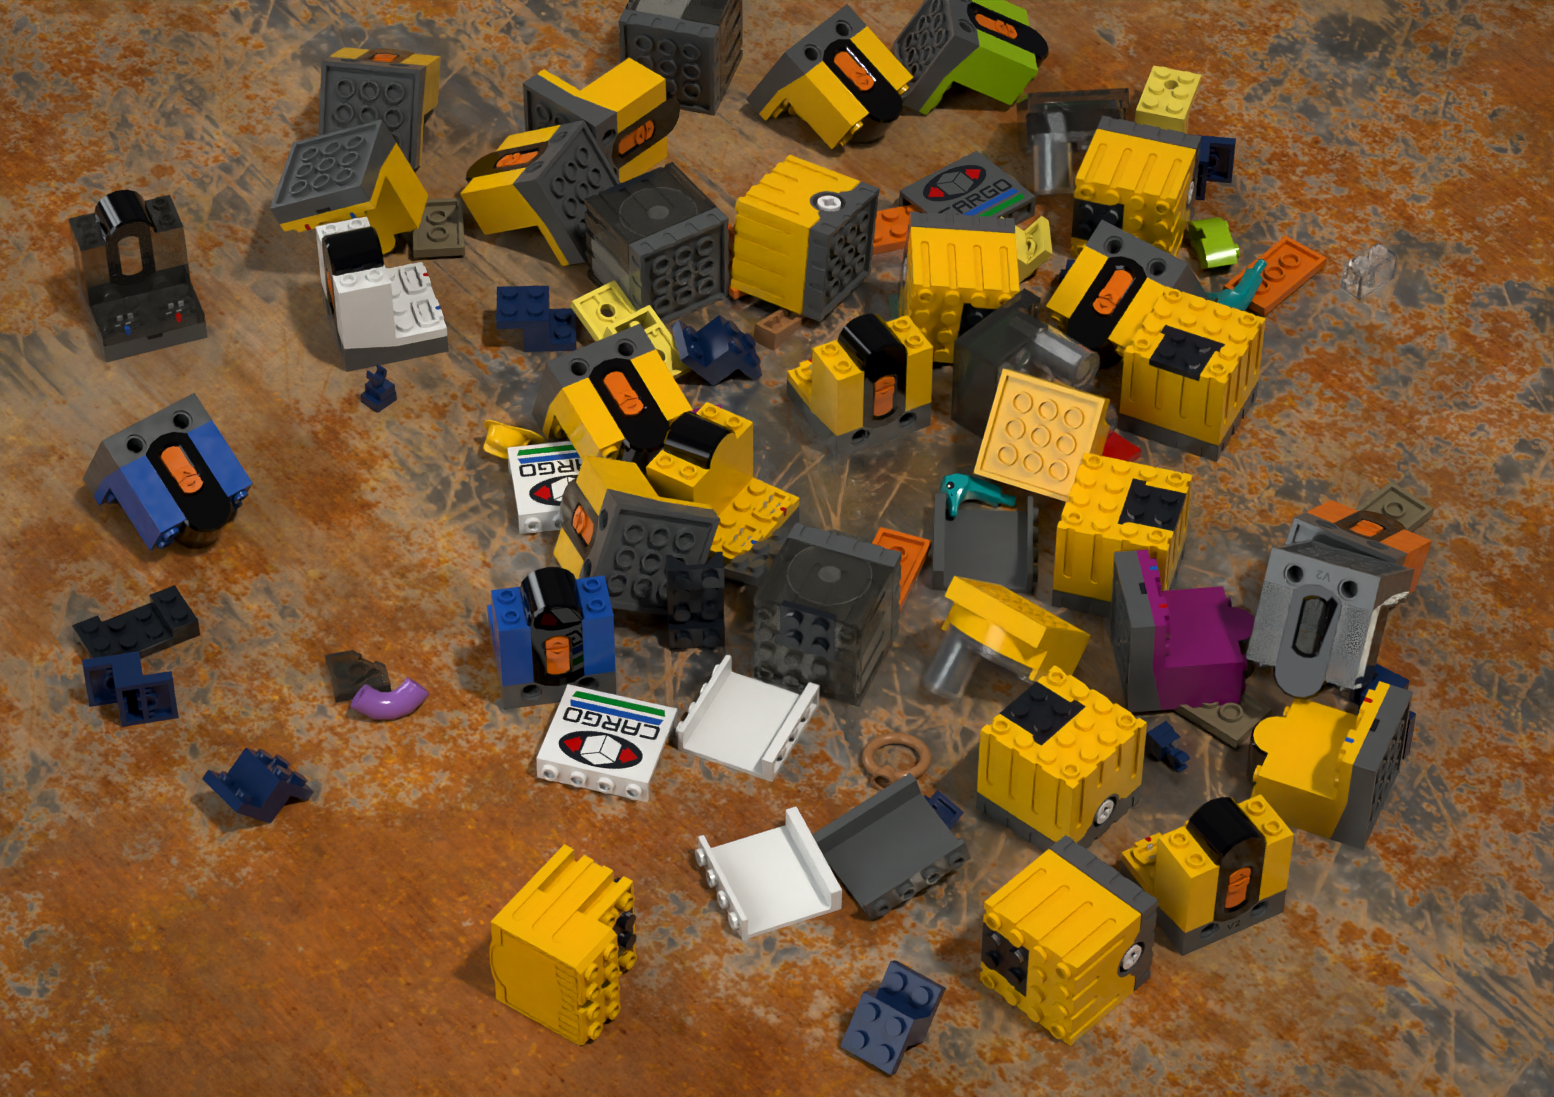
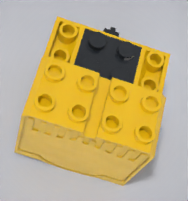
(566, 946)

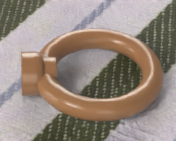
(886, 774)

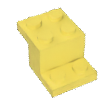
(1032, 247)

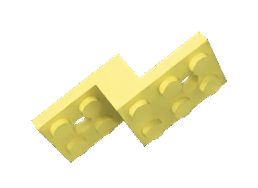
(1165, 106)
(625, 316)

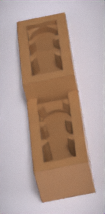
(777, 328)

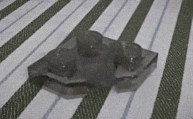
(350, 672)

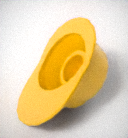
(503, 436)

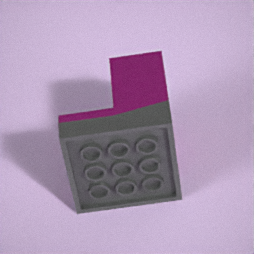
(1175, 642)

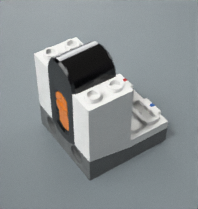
(373, 309)

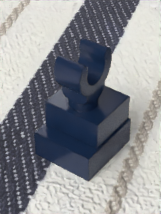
(378, 390)
(1163, 742)

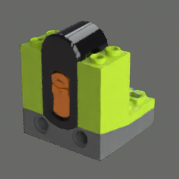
(969, 43)

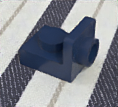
(945, 808)

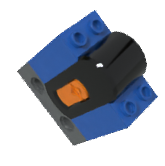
(171, 476)
(552, 636)

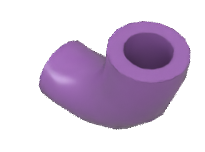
(389, 704)

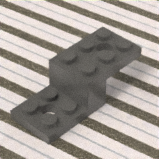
(756, 562)

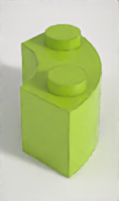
(1213, 242)

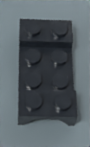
(695, 603)
(144, 629)

